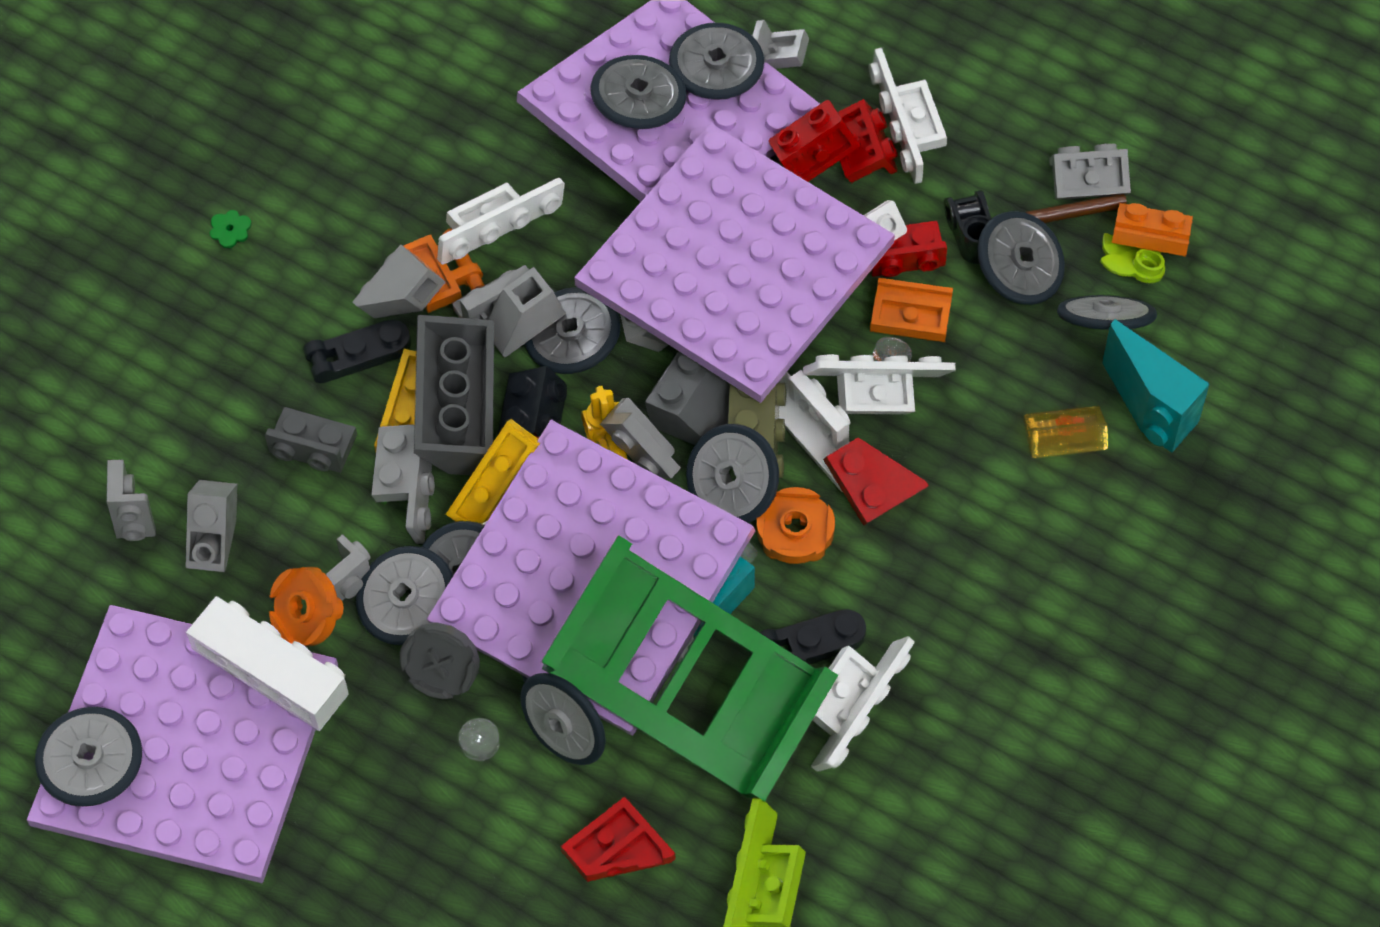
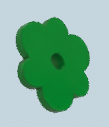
(230, 228)

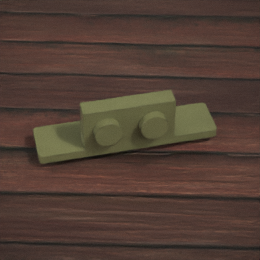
(761, 416)

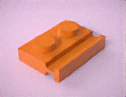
(1152, 229)
(911, 309)

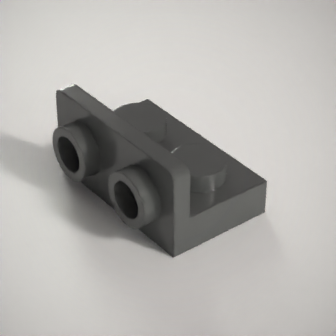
(311, 440)

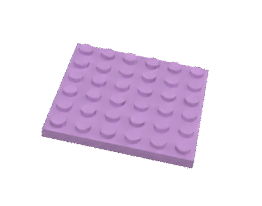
(643, 156)
(735, 261)
(553, 537)
(213, 753)

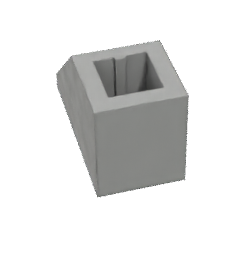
(399, 286)
(524, 311)
(210, 524)

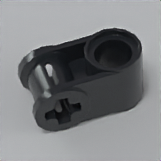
(966, 220)

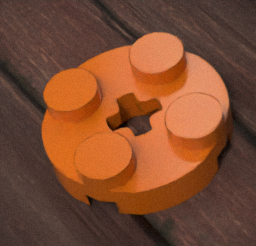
(800, 546)
(321, 604)

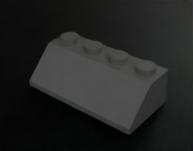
(454, 392)
(688, 400)

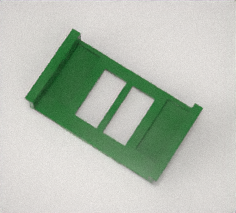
(761, 712)

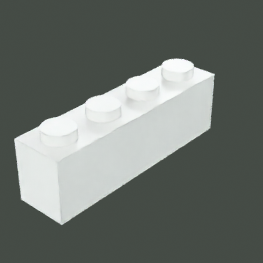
(268, 662)

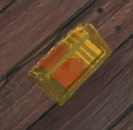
(1066, 431)

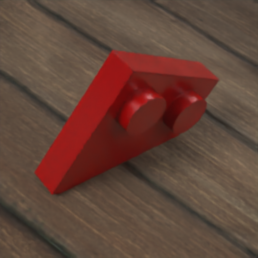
(871, 479)
(616, 844)

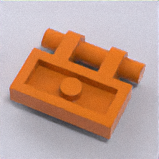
(467, 273)

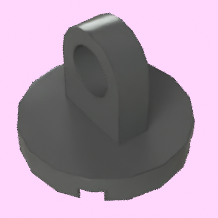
(439, 660)

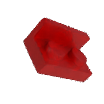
(814, 142)
(874, 149)
(916, 250)

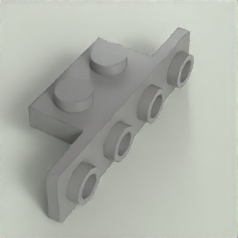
(403, 477)

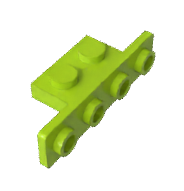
(765, 874)

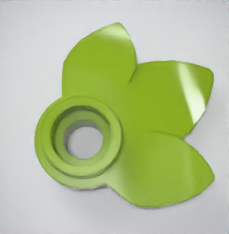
(1132, 261)

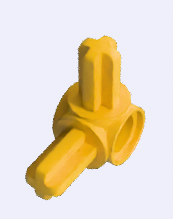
(601, 405)

